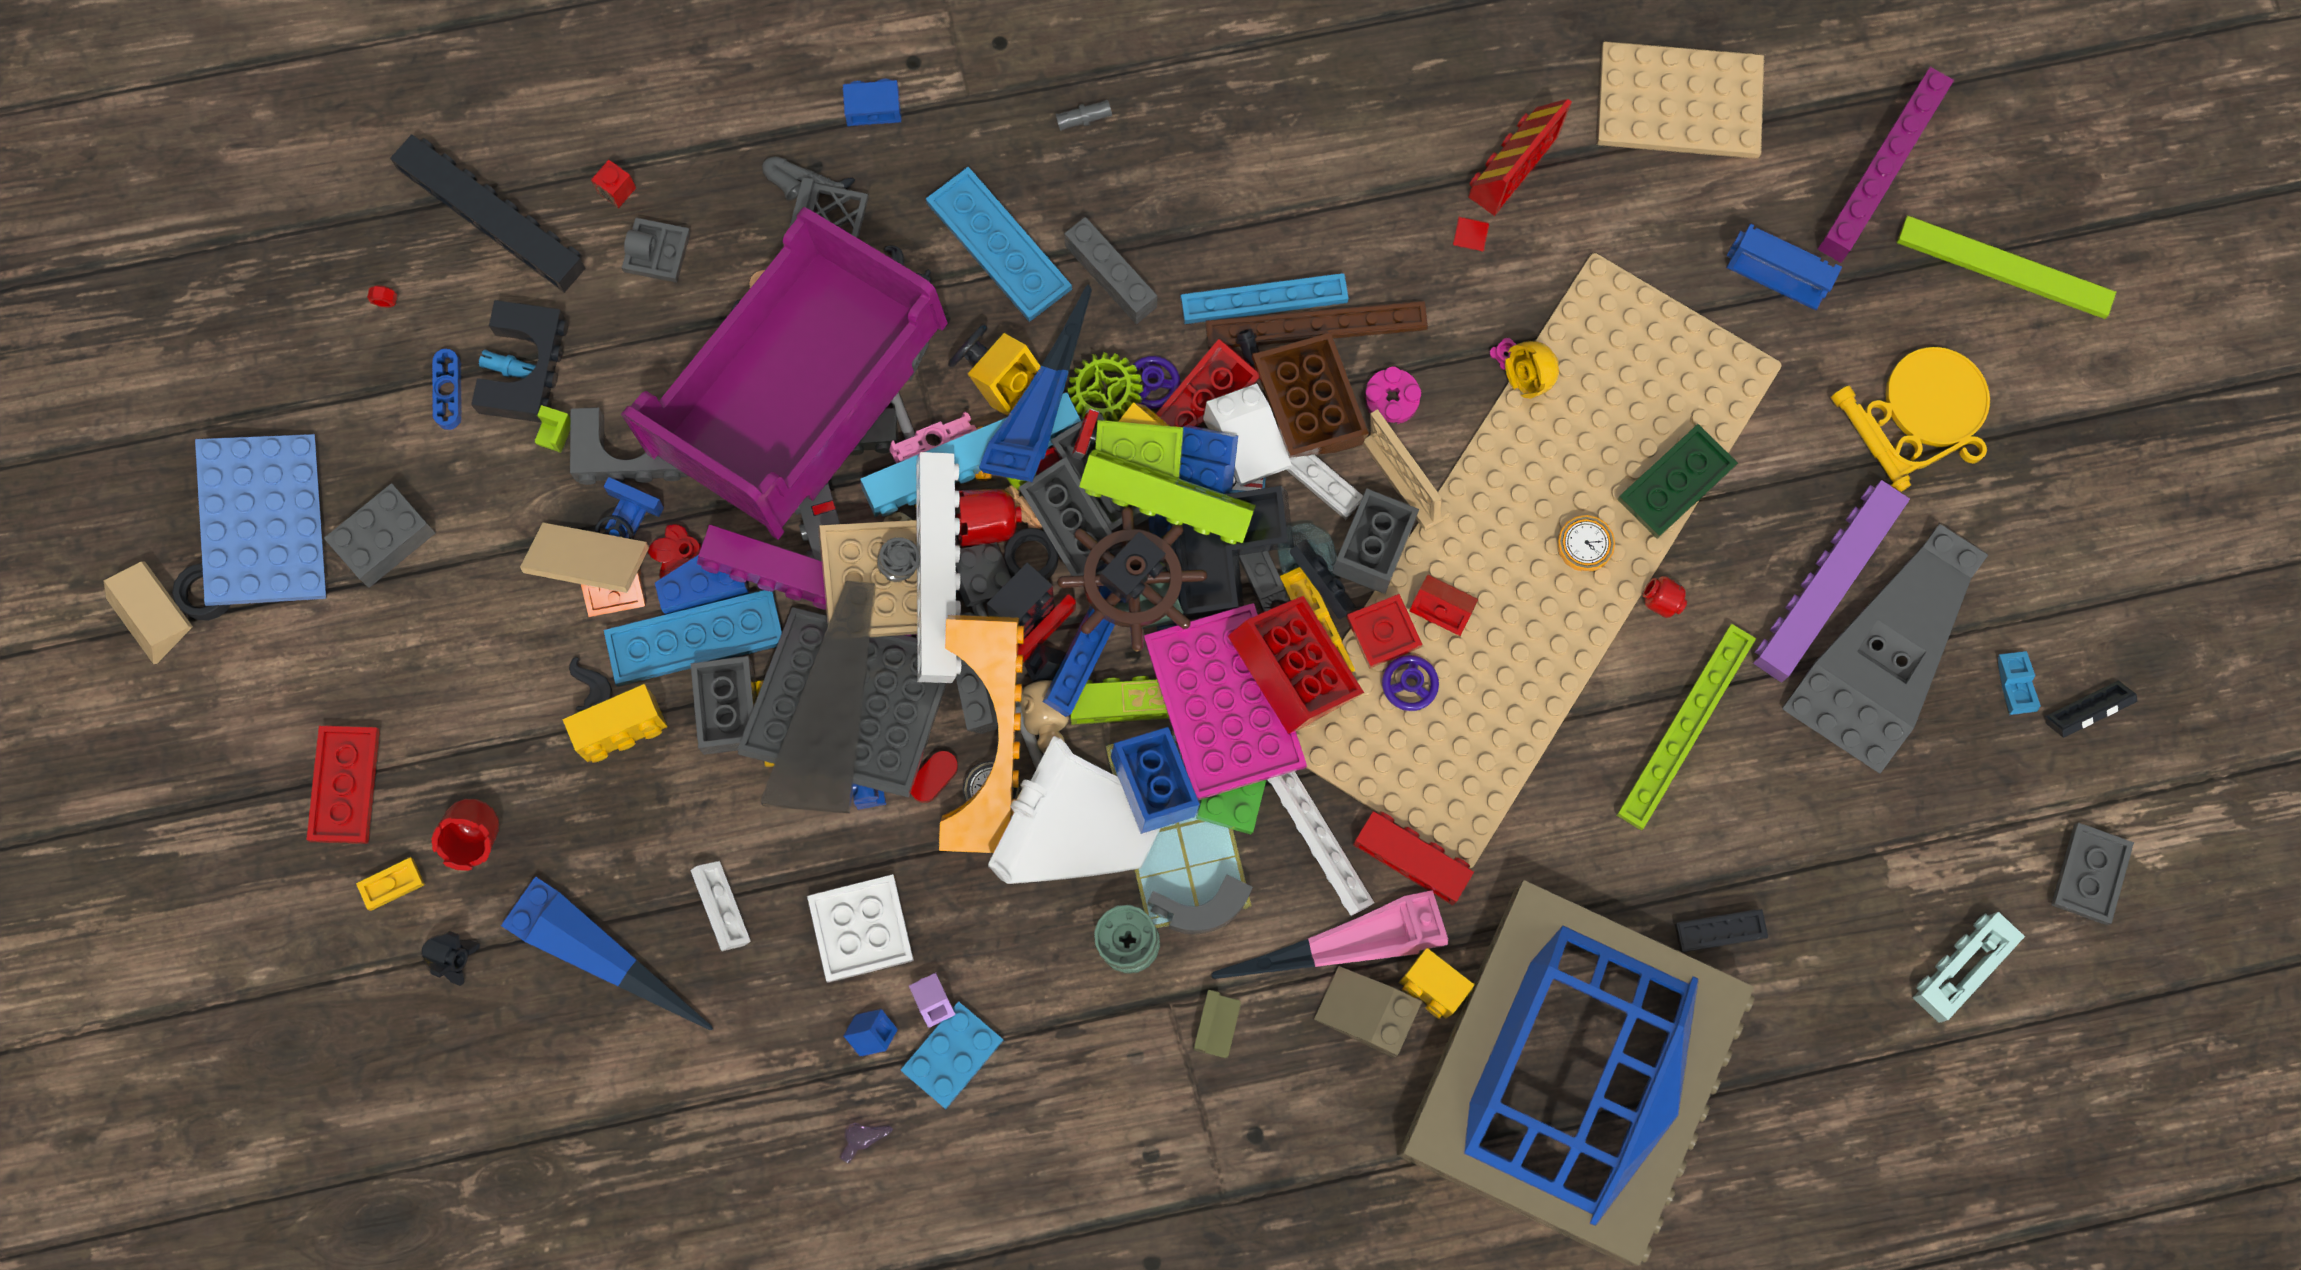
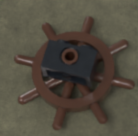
(1129, 577)

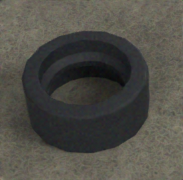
(1031, 534)
(180, 594)

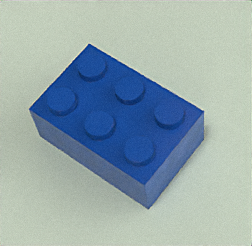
(1154, 780)

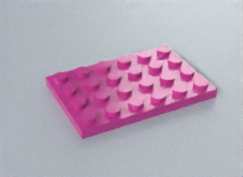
(1217, 709)

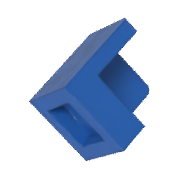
(870, 1032)

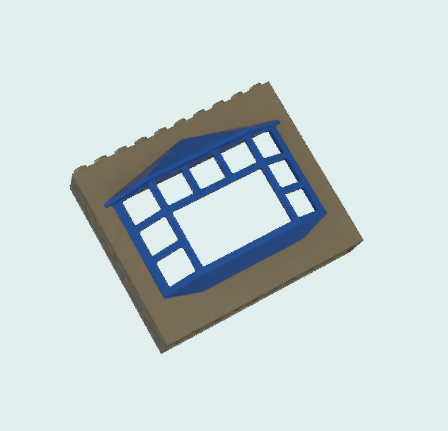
(1491, 1037)

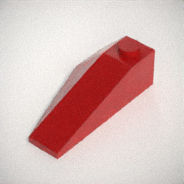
(1214, 376)

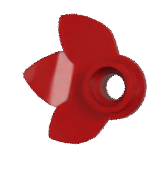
(671, 549)

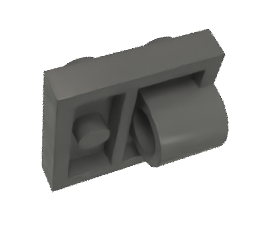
(655, 249)

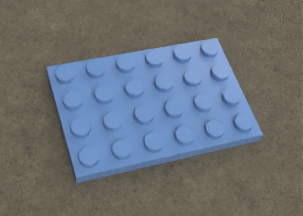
(260, 519)

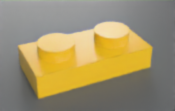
(390, 884)

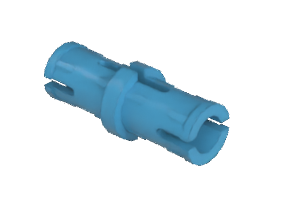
(506, 365)

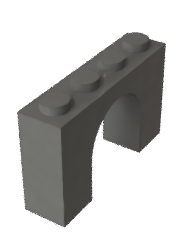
(592, 463)

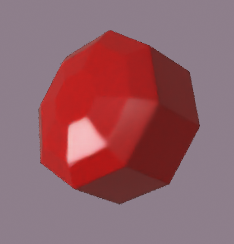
(382, 296)

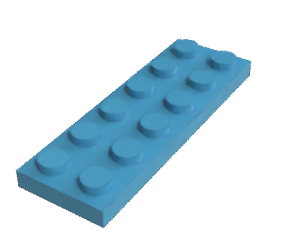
(999, 244)
(693, 636)

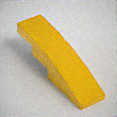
(1299, 585)

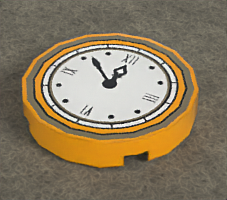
(1586, 543)

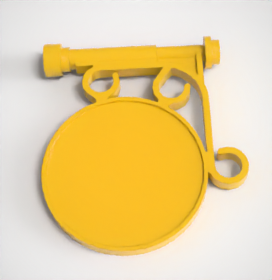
(1934, 400)

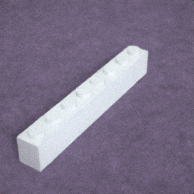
(936, 569)

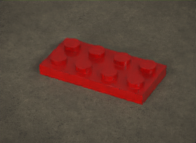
(343, 784)

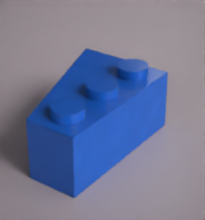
(694, 587)

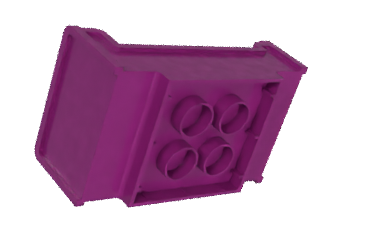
(793, 373)

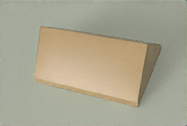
(146, 610)

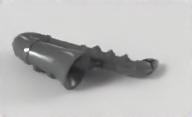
(787, 174)

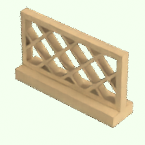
(1404, 472)

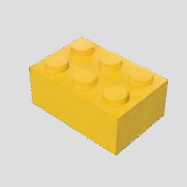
(615, 724)

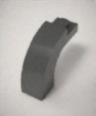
(1206, 917)

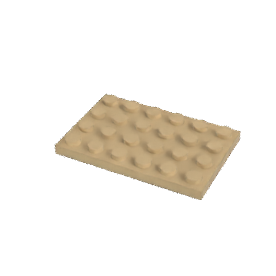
(1680, 100)

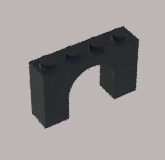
(524, 397)

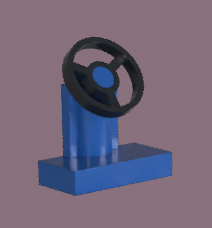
(629, 511)

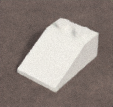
(1259, 440)

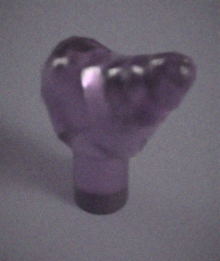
(862, 1137)

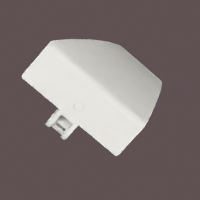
(1069, 824)

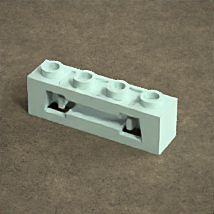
(1936, 1000)

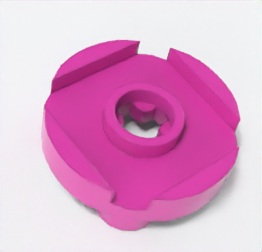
(1393, 380)

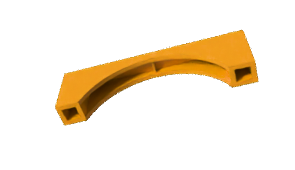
(992, 652)

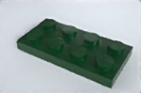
(1677, 481)

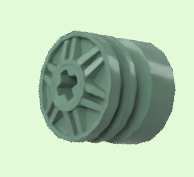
(1115, 927)

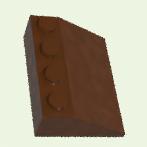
(1311, 397)

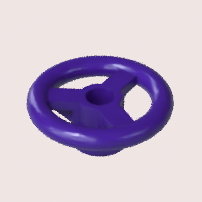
(1156, 372)
(1414, 673)

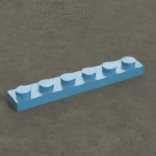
(1264, 298)

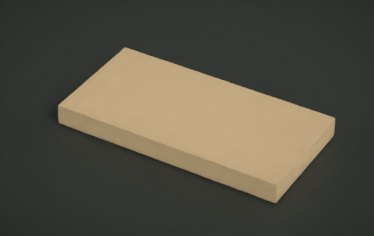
(584, 557)

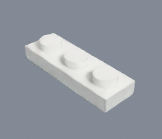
(720, 906)

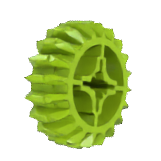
(1129, 381)

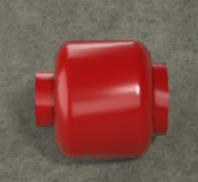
(1665, 596)

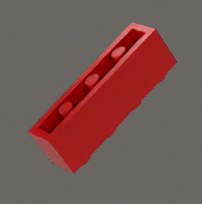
(1414, 858)

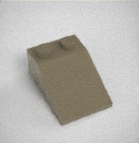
(1368, 1011)

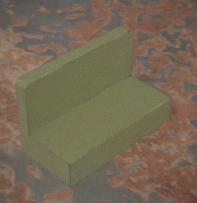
(1217, 1025)

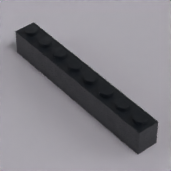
(488, 213)

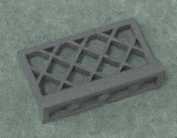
(809, 195)

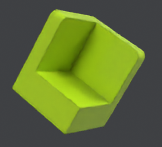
(554, 428)

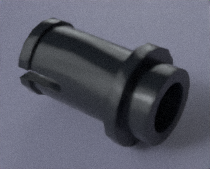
(1248, 344)

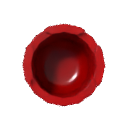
(987, 516)
(466, 834)

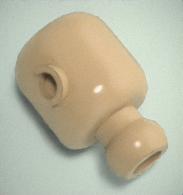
(1039, 717)

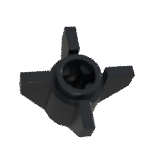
(447, 955)

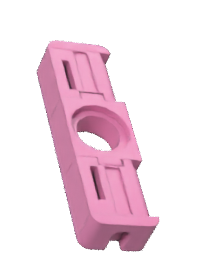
(918, 443)

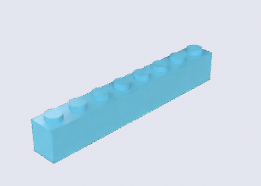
(897, 484)

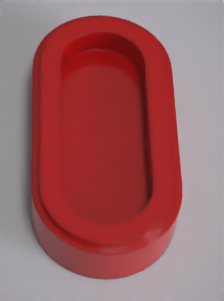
(934, 776)

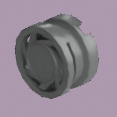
(898, 559)

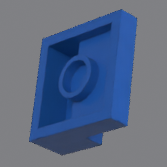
(1208, 458)

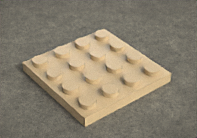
(851, 554)

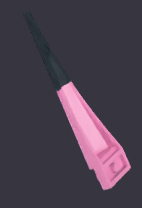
(1389, 931)

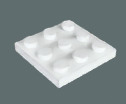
(860, 928)

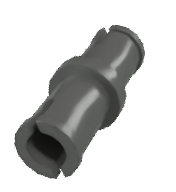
(1084, 115)

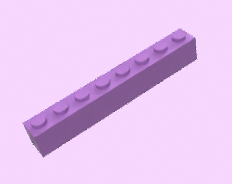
(1831, 580)

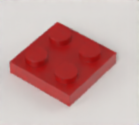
(1384, 631)

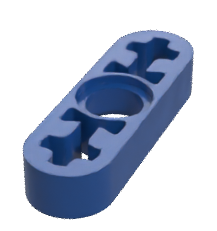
(439, 378)

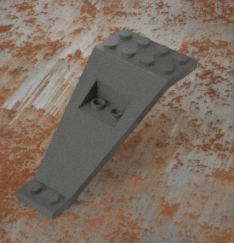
(1861, 692)

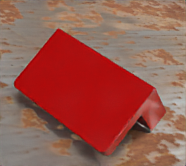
(1443, 605)

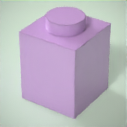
(931, 1000)

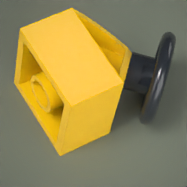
(998, 372)

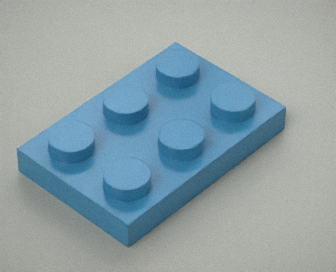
(952, 1055)

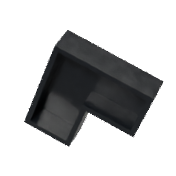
(1222, 589)

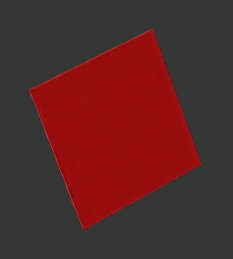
(1471, 234)

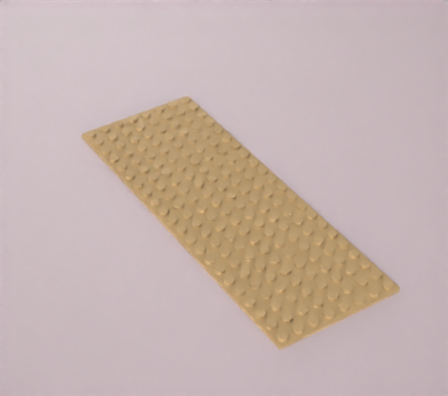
(1626, 391)

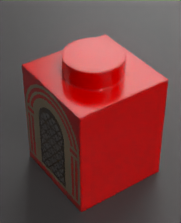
(613, 184)

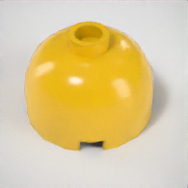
(1532, 368)

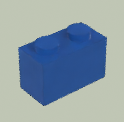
(872, 102)

